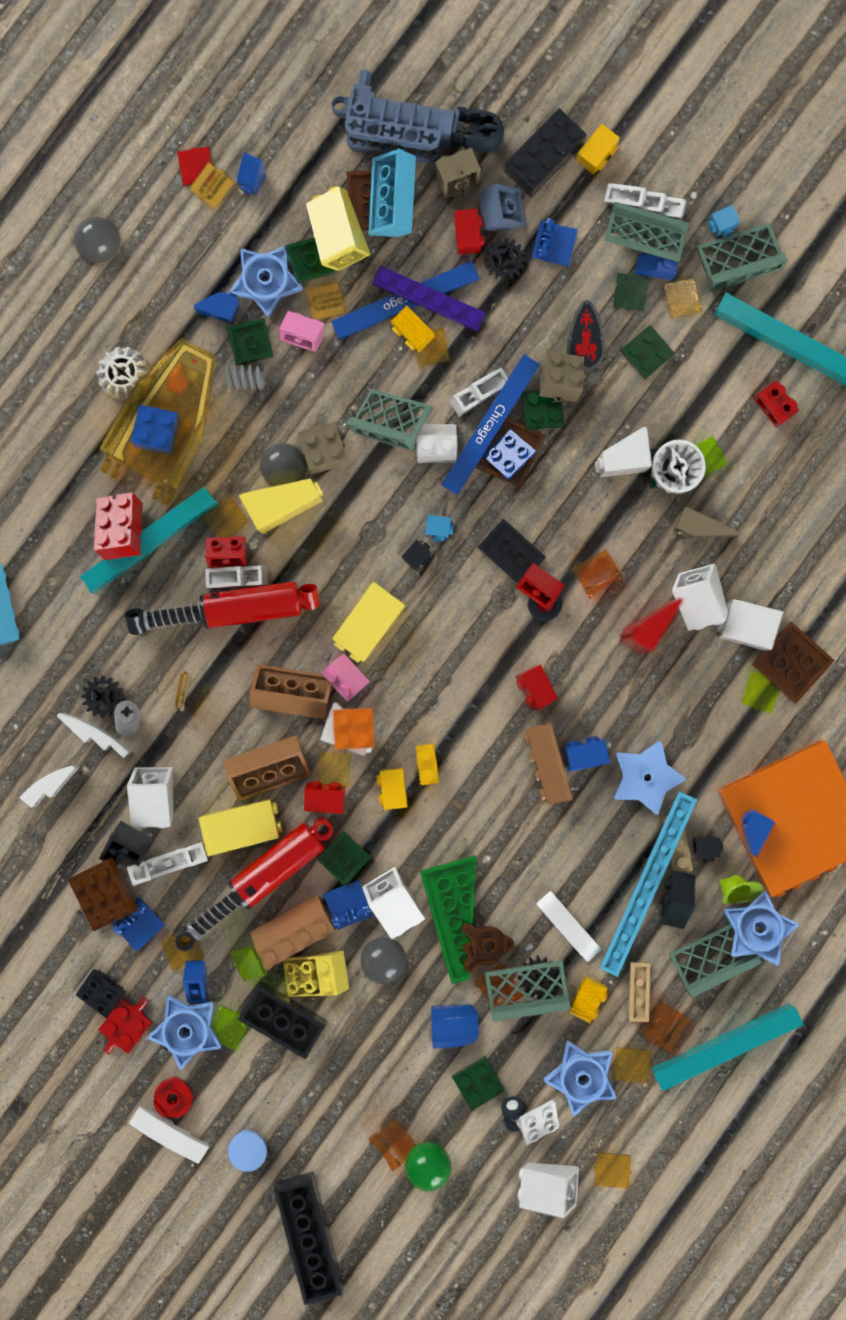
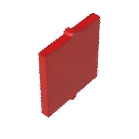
(192, 163)

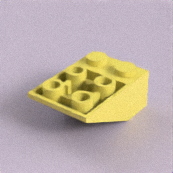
(316, 974)

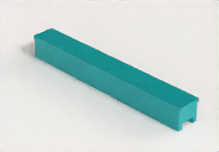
(782, 337)
(151, 539)
(727, 1046)

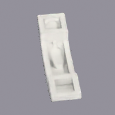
(167, 863)
(568, 926)

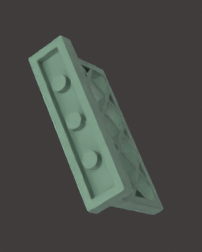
(649, 224)
(750, 269)
(383, 432)
(718, 976)
(532, 1007)

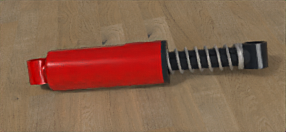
(231, 608)
(260, 878)

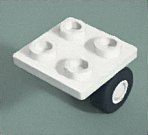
(532, 1124)

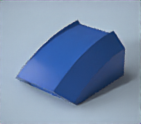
(454, 1025)

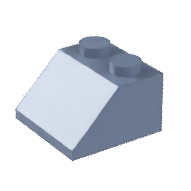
(501, 208)

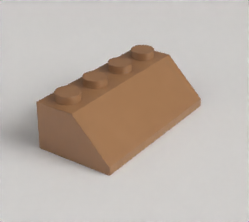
(290, 691)
(548, 763)
(267, 768)
(292, 931)

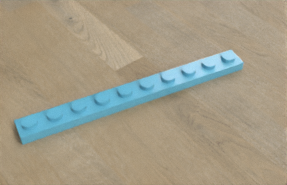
(648, 883)

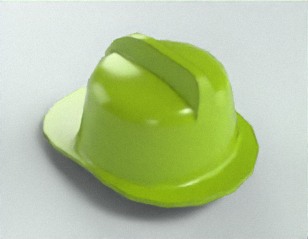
(738, 890)

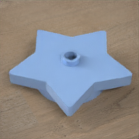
(261, 266)
(636, 766)
(773, 925)
(178, 1041)
(586, 1090)

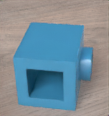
(724, 221)
(439, 527)

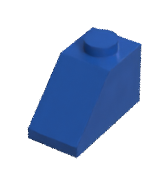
(250, 174)
(656, 266)
(219, 306)
(755, 830)
(195, 981)

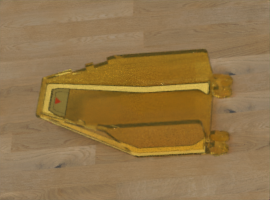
(175, 384)

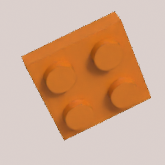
(353, 728)

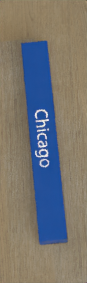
(392, 305)
(490, 424)

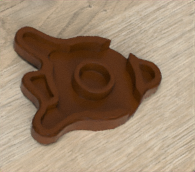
(485, 946)

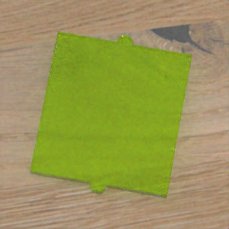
(712, 454)
(760, 693)
(248, 962)
(229, 1028)

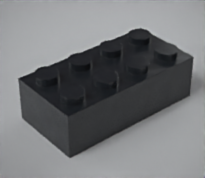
(545, 152)
(282, 1020)

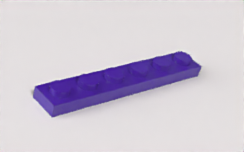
(428, 298)

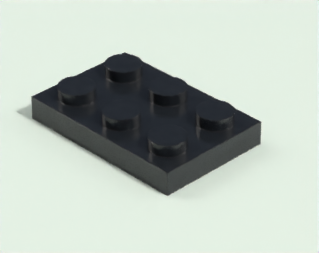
(510, 551)

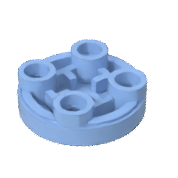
(247, 1150)

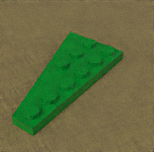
(452, 904)

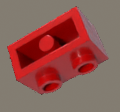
(467, 231)
(776, 403)
(226, 552)
(540, 586)
(536, 687)
(324, 797)

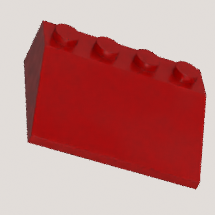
(647, 631)

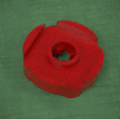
(175, 1086)

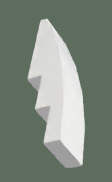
(645, 200)
(87, 731)
(169, 1135)

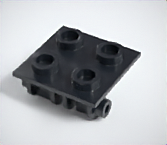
(100, 993)

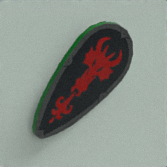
(587, 336)

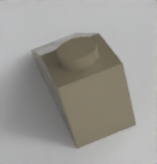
(696, 525)

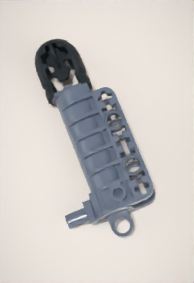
(413, 124)

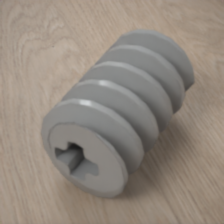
(245, 377)
(127, 718)

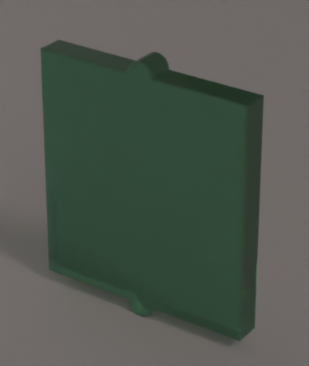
(630, 291)

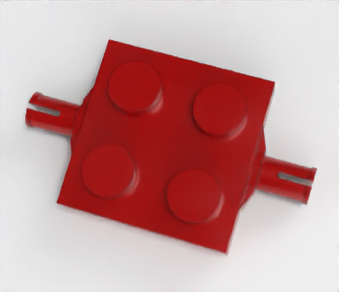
(125, 1025)

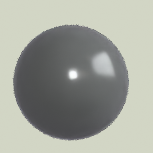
(96, 239)
(282, 464)
(383, 960)

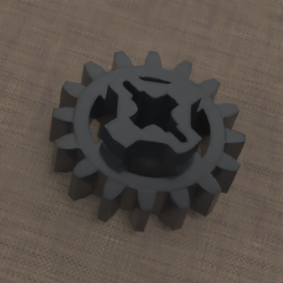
(512, 262)
(97, 690)
(527, 984)

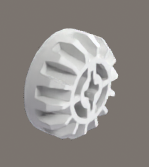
(114, 390)
(674, 451)

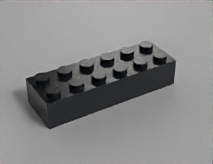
(309, 1238)

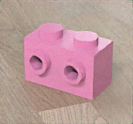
(301, 331)
(345, 677)

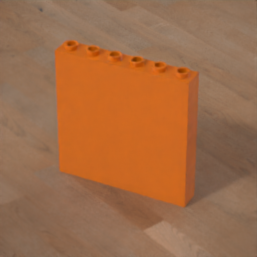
(809, 811)

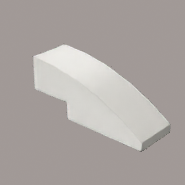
(478, 392)
(237, 577)
(48, 785)

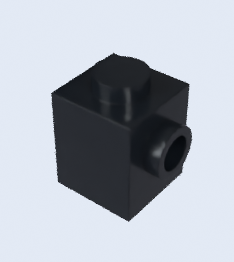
(417, 554)
(707, 848)

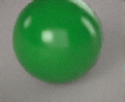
(427, 1166)

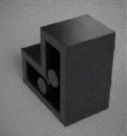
(127, 844)
(678, 900)

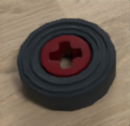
(545, 615)

